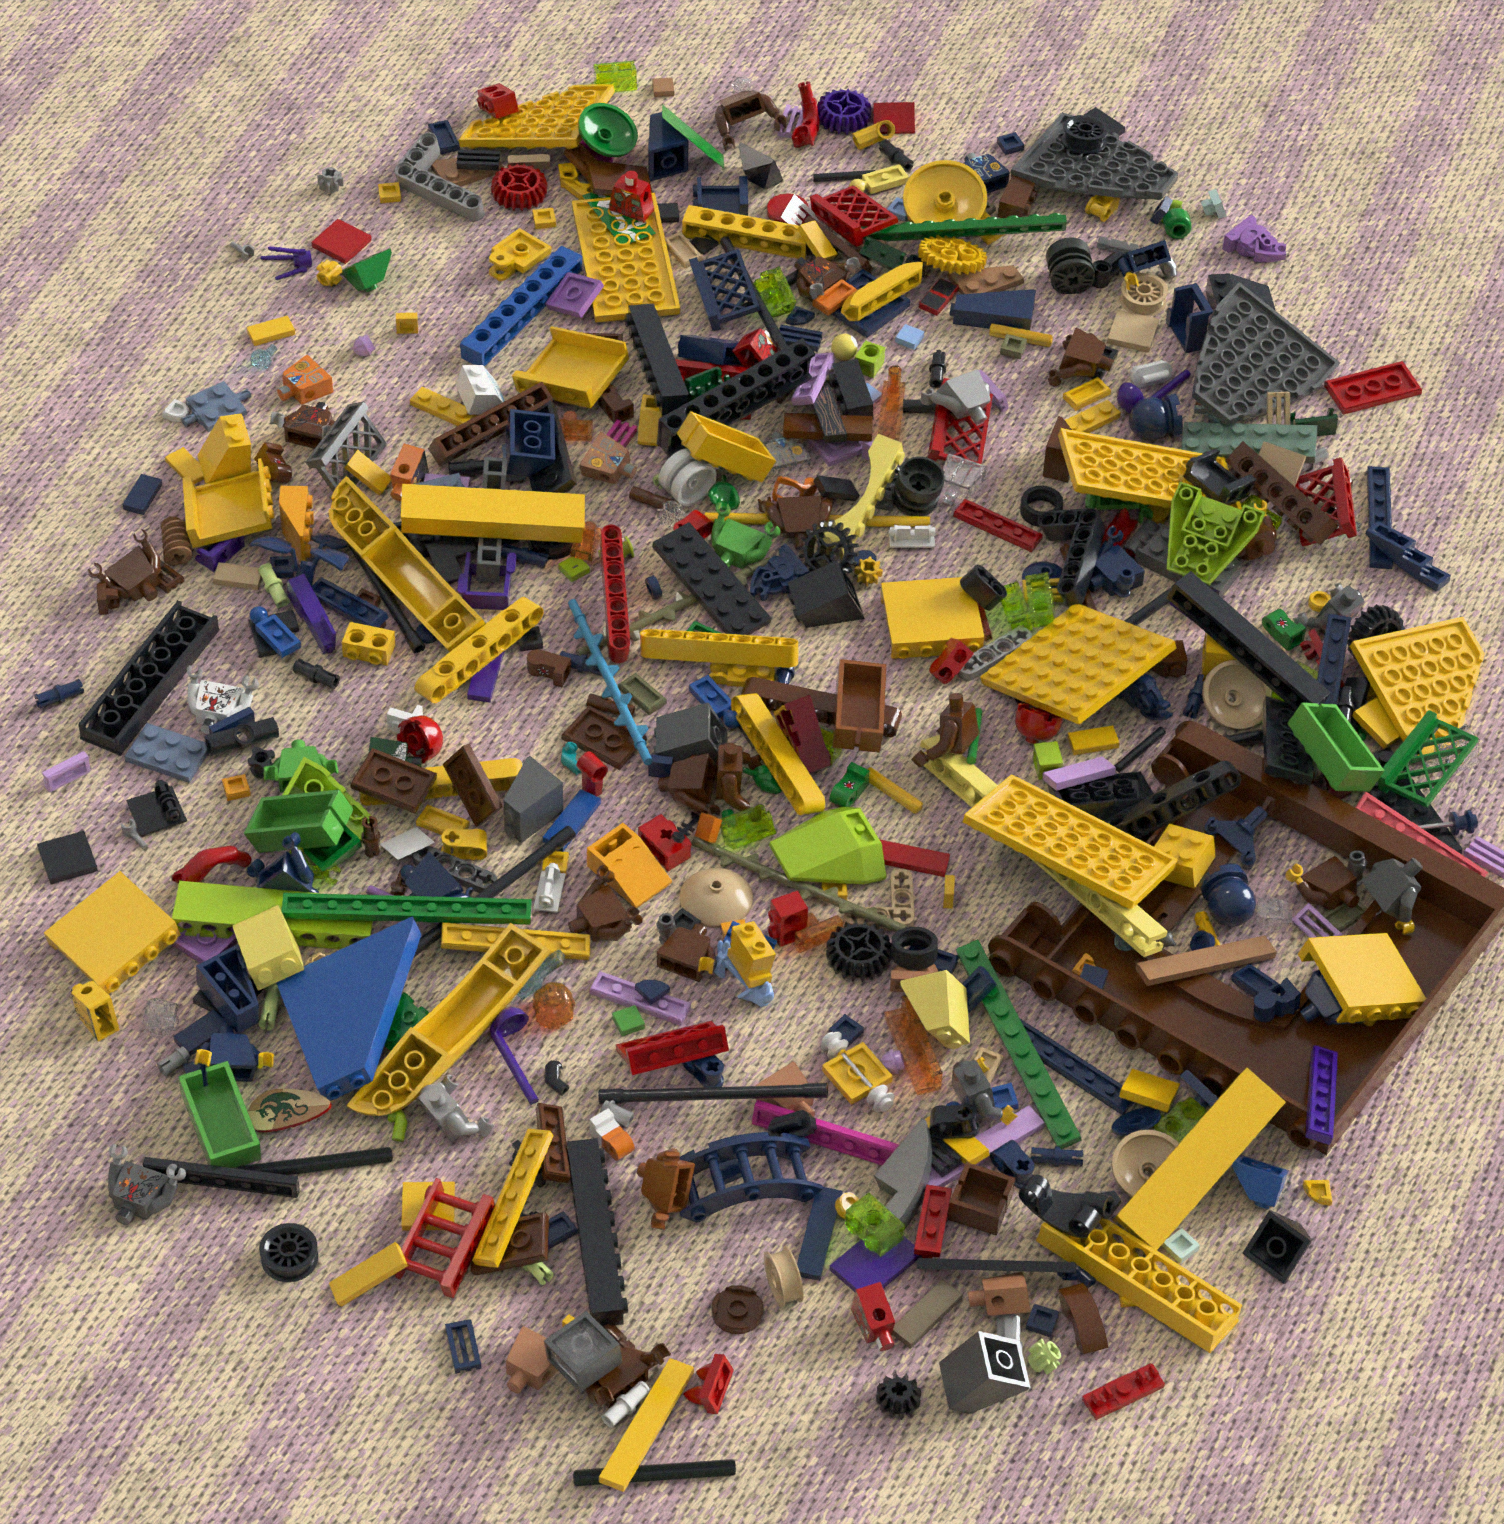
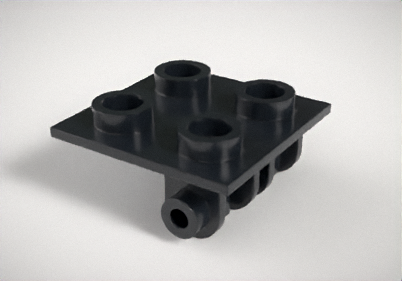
(156, 809)

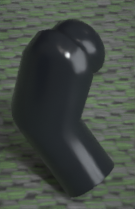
(552, 1079)

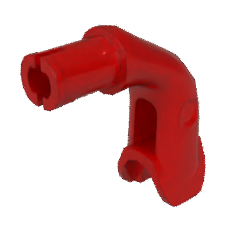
(808, 130)
(204, 861)

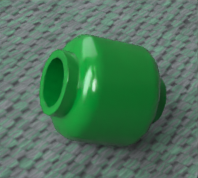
(1177, 223)

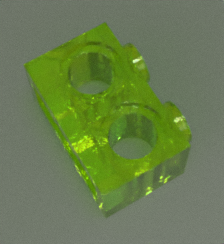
(1178, 1119)

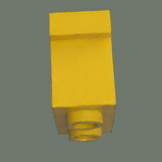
(751, 954)

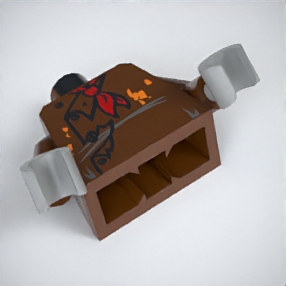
(821, 274)
(306, 425)

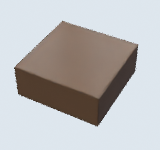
(663, 87)

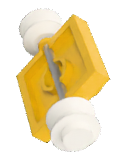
(857, 1072)

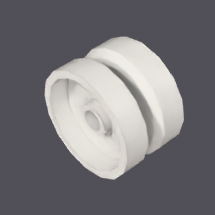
(686, 478)

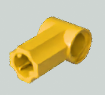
(872, 135)

